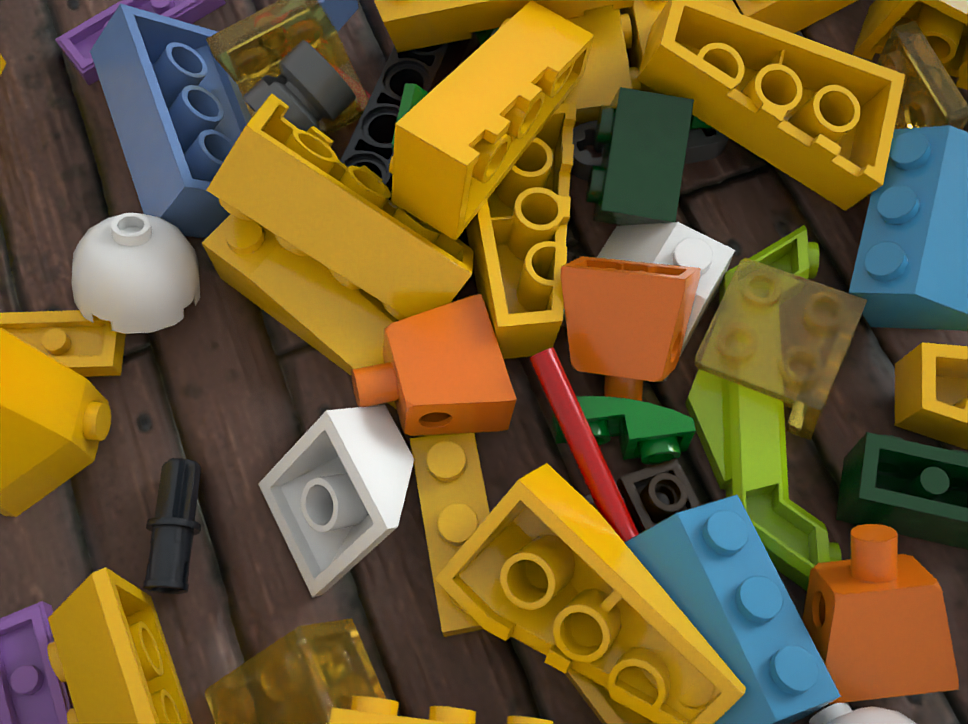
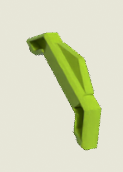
(747, 441)

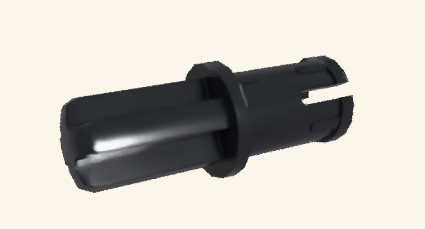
(173, 527)

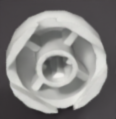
(135, 273)

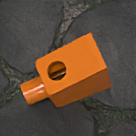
(626, 319)
(441, 372)
(880, 621)

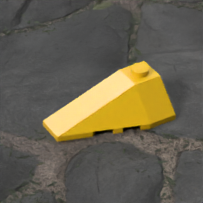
(300, 294)
(46, 424)
(574, 591)

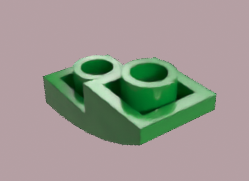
(642, 427)

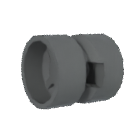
(307, 86)

